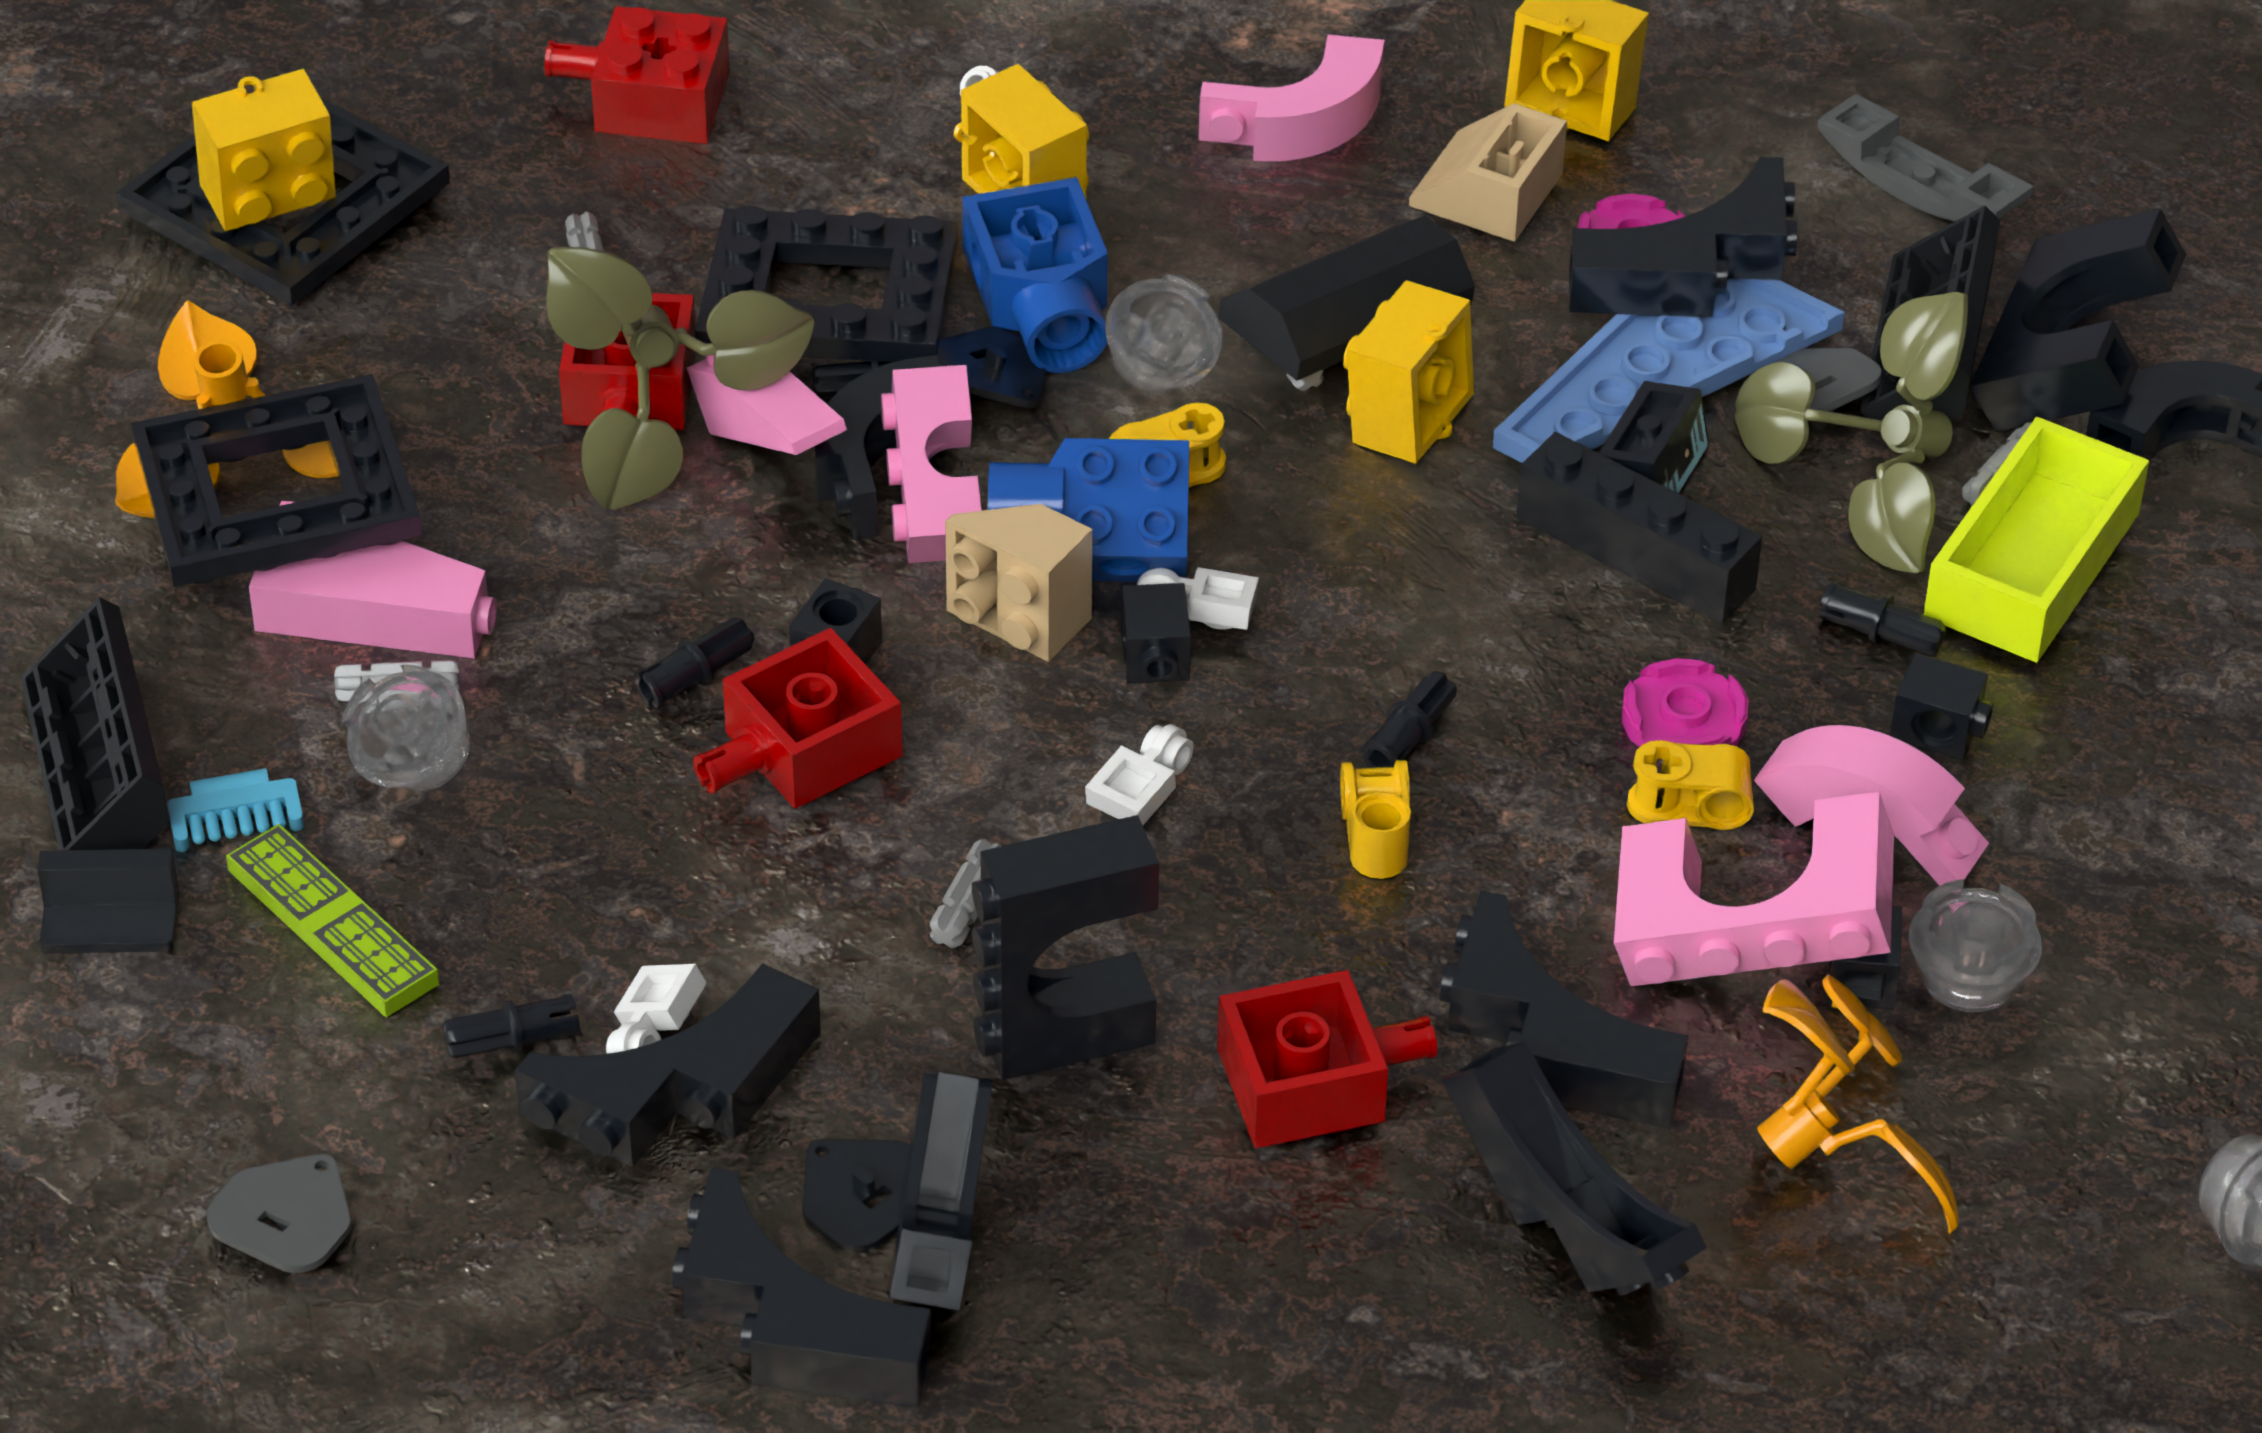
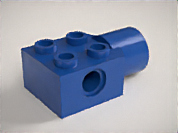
(1040, 269)
(1119, 488)

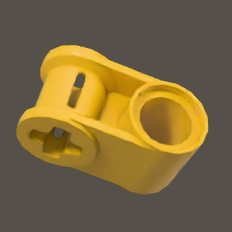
(1203, 438)
(1695, 782)
(1377, 817)

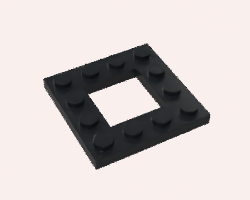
(386, 187)
(916, 290)
(205, 546)

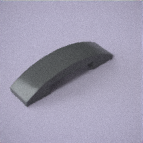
(1872, 145)

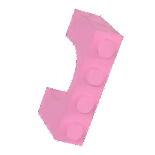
(1827, 915)

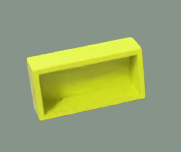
(2036, 539)

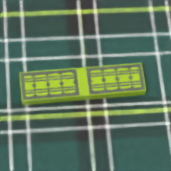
(333, 920)

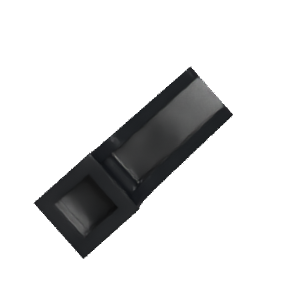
(940, 1189)

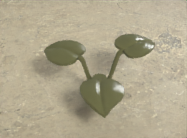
(598, 296)
(1897, 510)

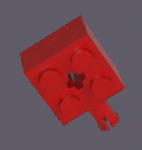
(651, 73)
(608, 375)
(805, 722)
(1309, 1057)

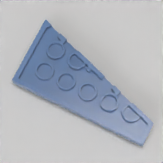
(1590, 392)

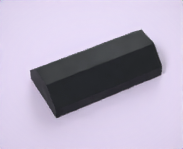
(1944, 262)
(1315, 309)
(95, 737)

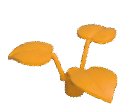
(212, 364)
(1808, 1118)

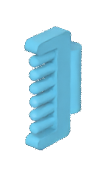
(233, 797)

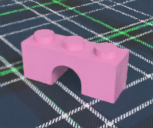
(929, 415)

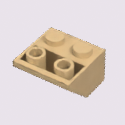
(1496, 171)
(1020, 575)

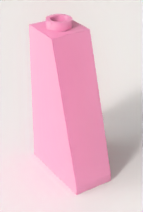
(378, 598)

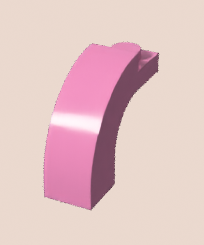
(1302, 116)
(1912, 785)

